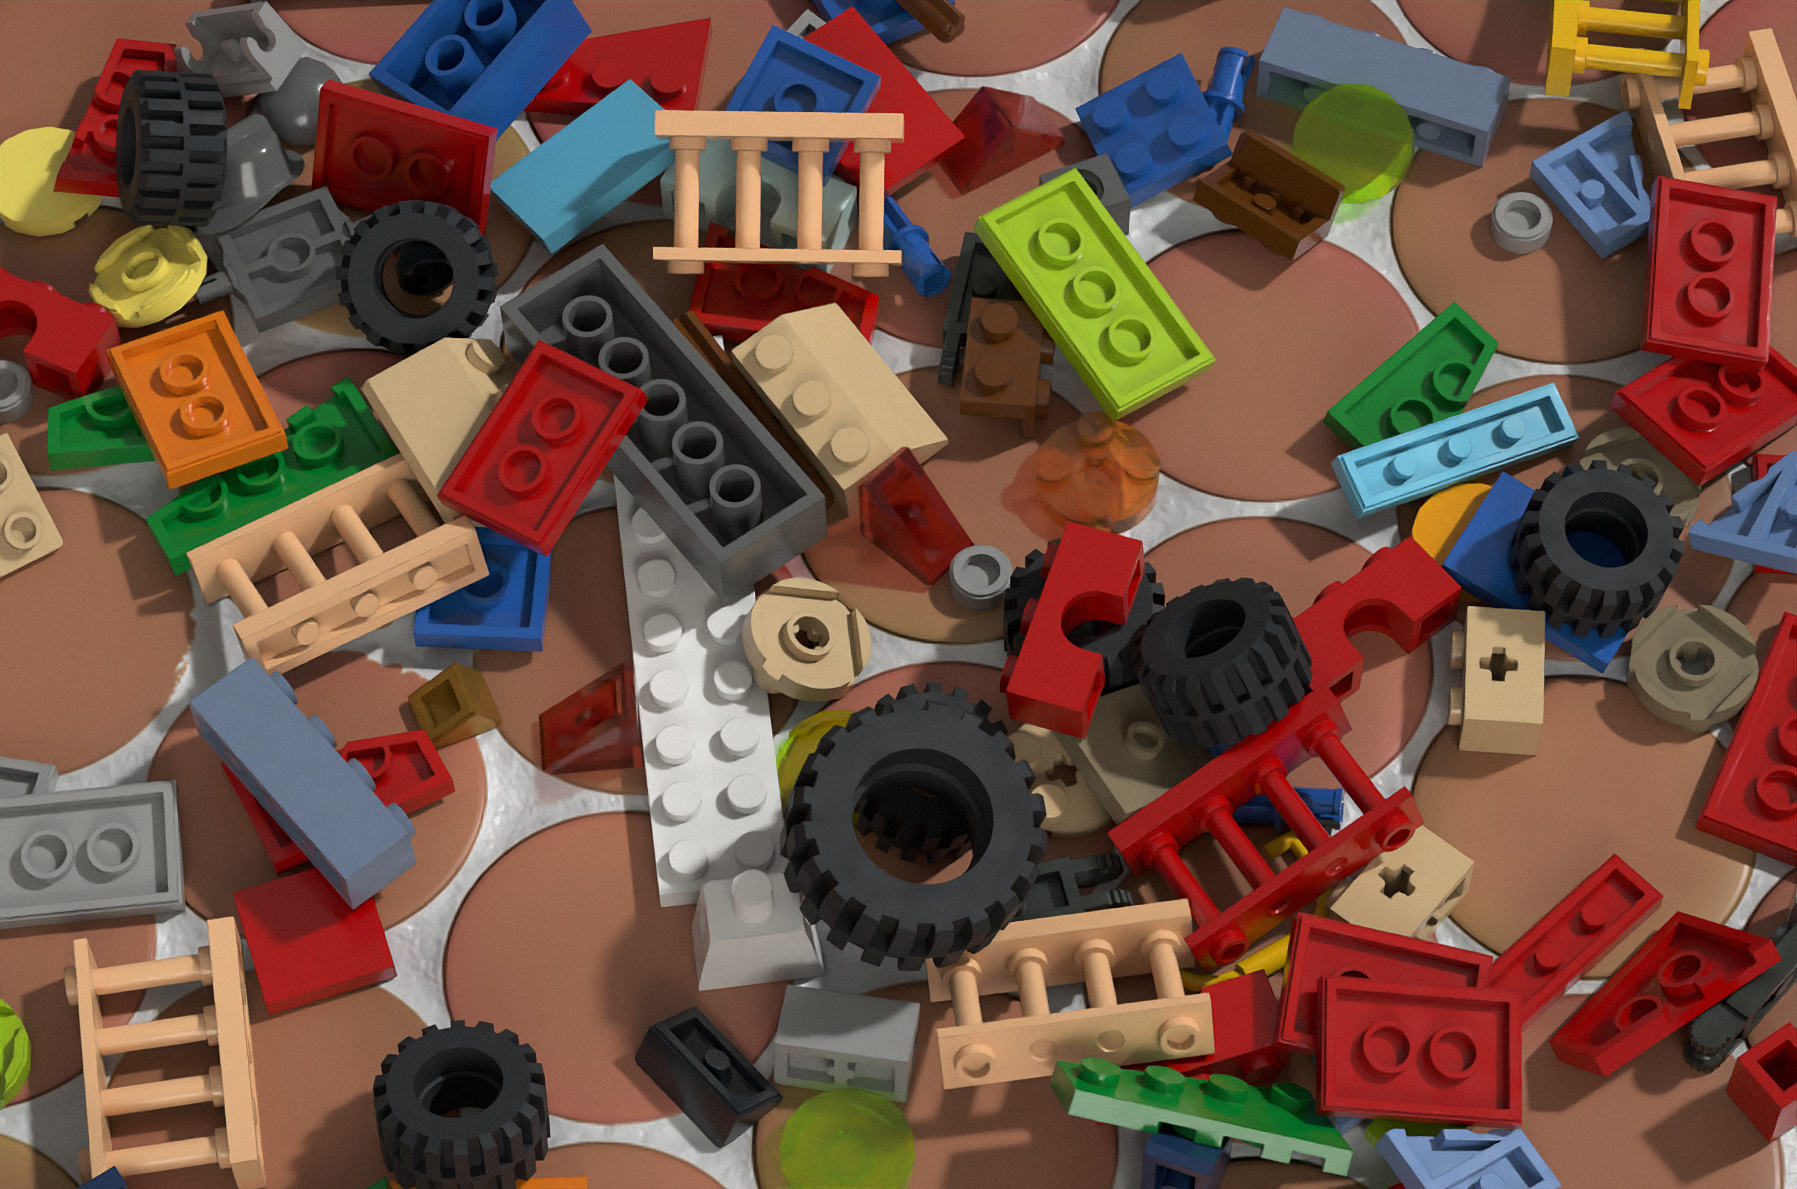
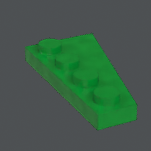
(322, 450)
(1202, 1109)

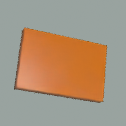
(196, 399)

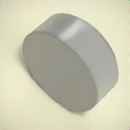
(1521, 222)
(15, 391)
(980, 577)

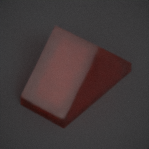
(1000, 136)
(910, 518)
(594, 727)

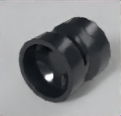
(422, 268)

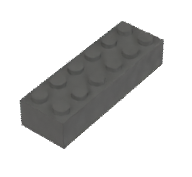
(695, 448)

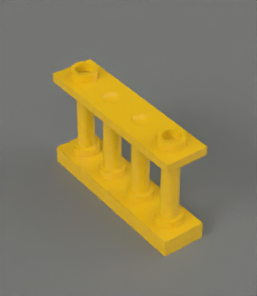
(1573, 54)

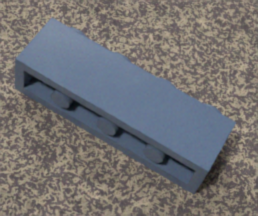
(1448, 102)
(304, 781)

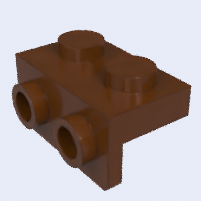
(1272, 196)
(1005, 363)

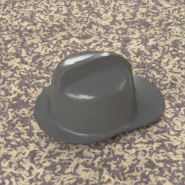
(254, 173)

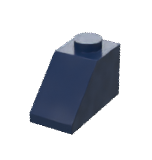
(1179, 1163)

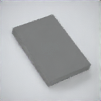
(90, 854)

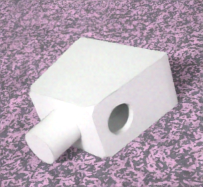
(753, 933)

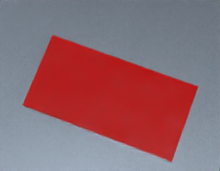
(1757, 781)

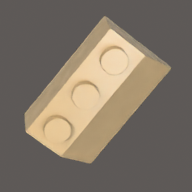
(835, 397)
(438, 406)

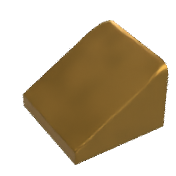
(454, 706)

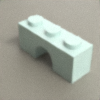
(778, 196)

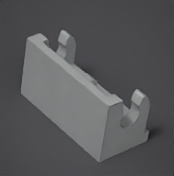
(243, 48)
(846, 1042)

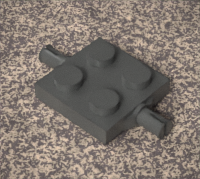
(283, 260)

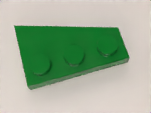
(1418, 383)
(95, 432)

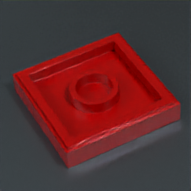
(311, 940)

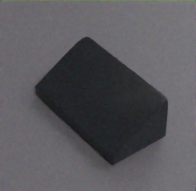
(706, 1076)

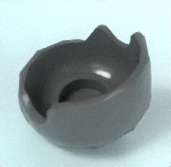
(295, 106)

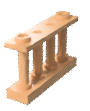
(1771, 119)
(810, 138)
(351, 602)
(1067, 951)
(226, 1085)

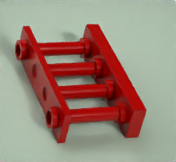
(1233, 778)

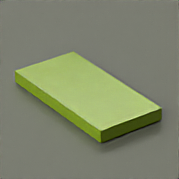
(1094, 294)

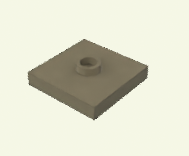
(1130, 754)

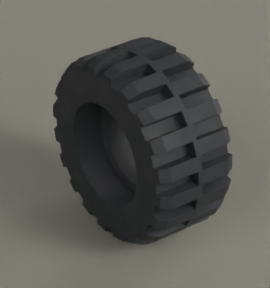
(932, 755)

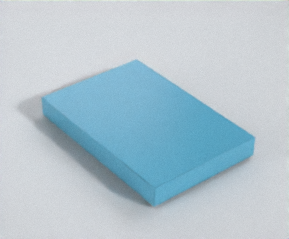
(586, 168)

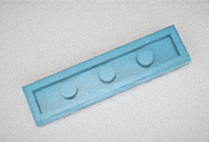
(1454, 450)

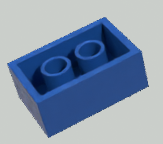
(481, 56)

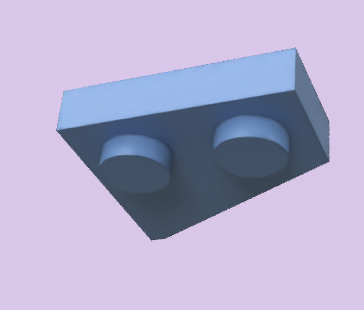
(1598, 185)
(1760, 523)
(1466, 1160)

